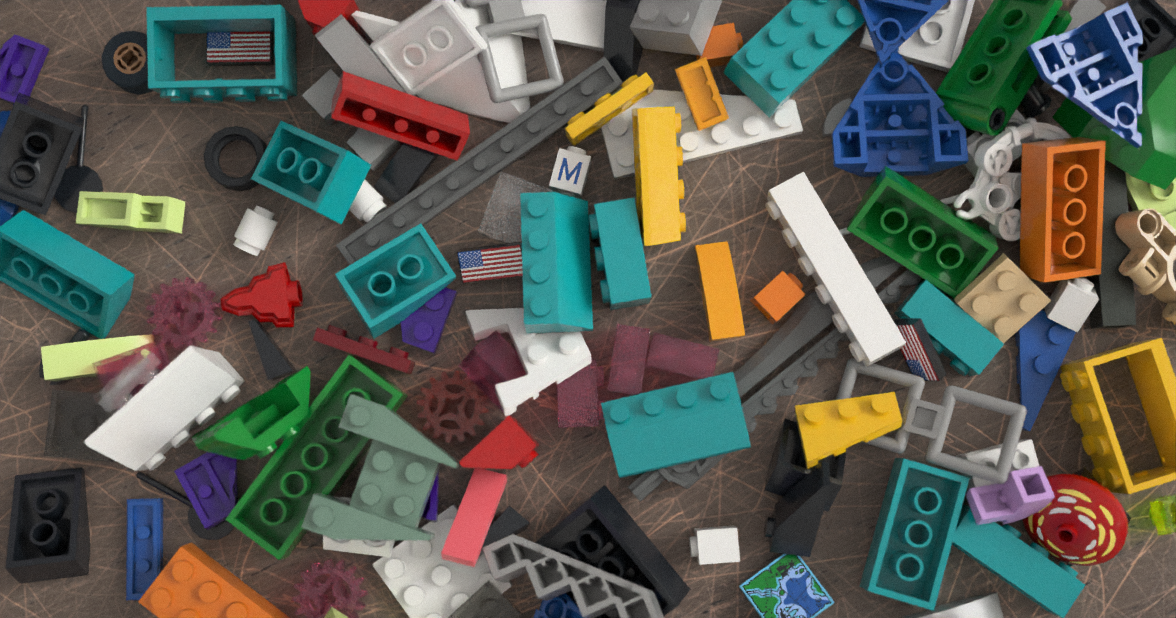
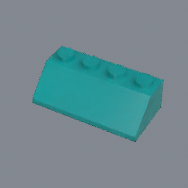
(555, 263)
(63, 274)
(676, 425)

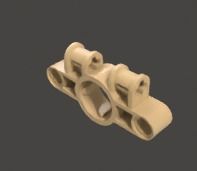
(1151, 255)

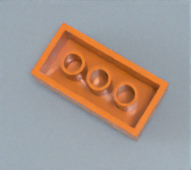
(1062, 208)
(202, 588)

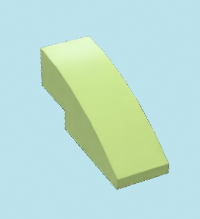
(130, 212)
(76, 358)

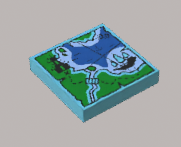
(786, 590)

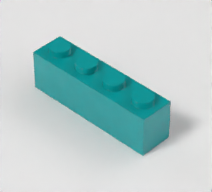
(1017, 563)

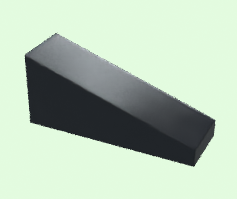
(273, 359)
(508, 523)

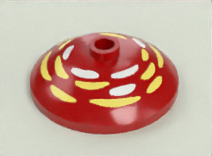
(1087, 512)

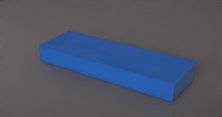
(144, 545)

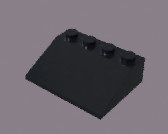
(610, 540)

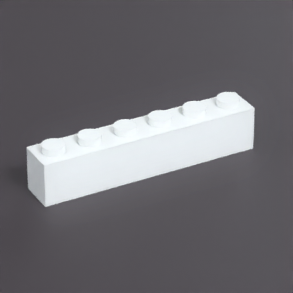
(834, 269)

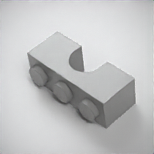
(366, 144)

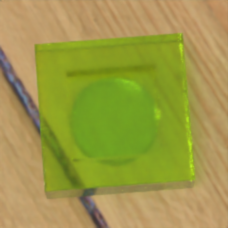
(1163, 514)

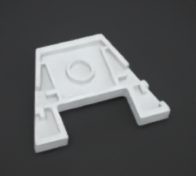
(543, 355)

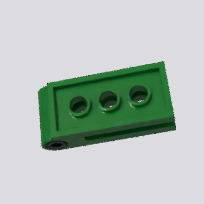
(996, 66)

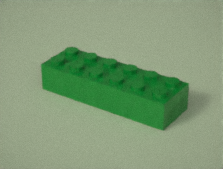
(311, 461)

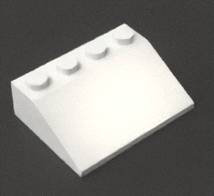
(167, 409)

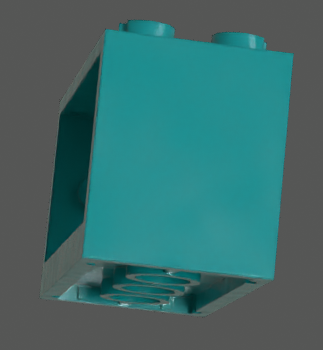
(167, 21)

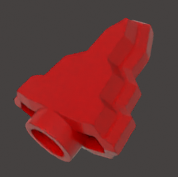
(267, 297)

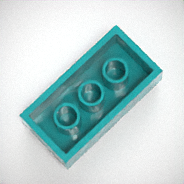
(792, 50)
(914, 533)

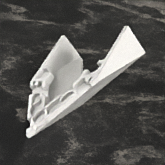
(466, 86)

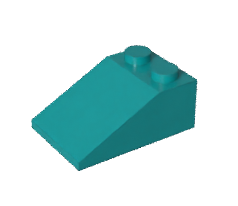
(395, 280)

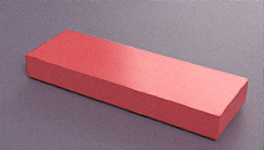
(474, 517)

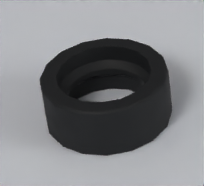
(217, 144)

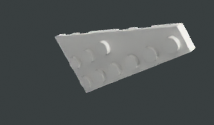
(743, 129)

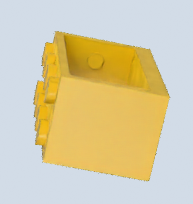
(1157, 393)

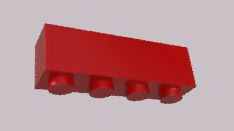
(400, 116)

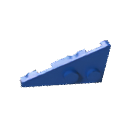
(1040, 354)

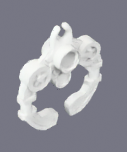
(993, 162)

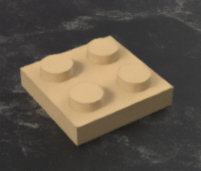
(1002, 299)

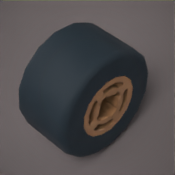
(116, 63)

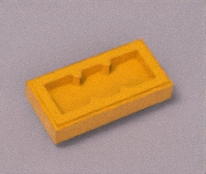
(701, 93)

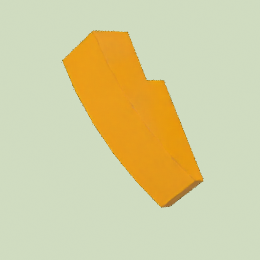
(719, 291)

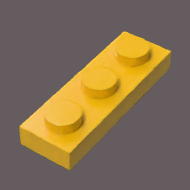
(607, 107)

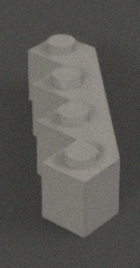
(557, 574)

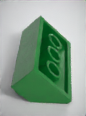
(922, 233)

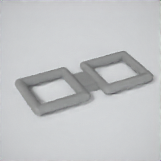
(507, 18)
(933, 420)

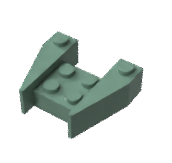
(391, 483)

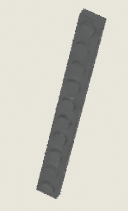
(484, 161)

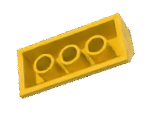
(657, 174)

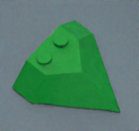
(1156, 157)
(260, 421)

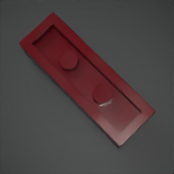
(365, 348)

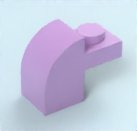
(1019, 497)

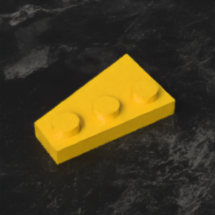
(838, 424)

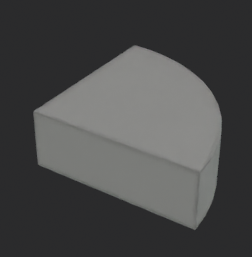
(835, 116)

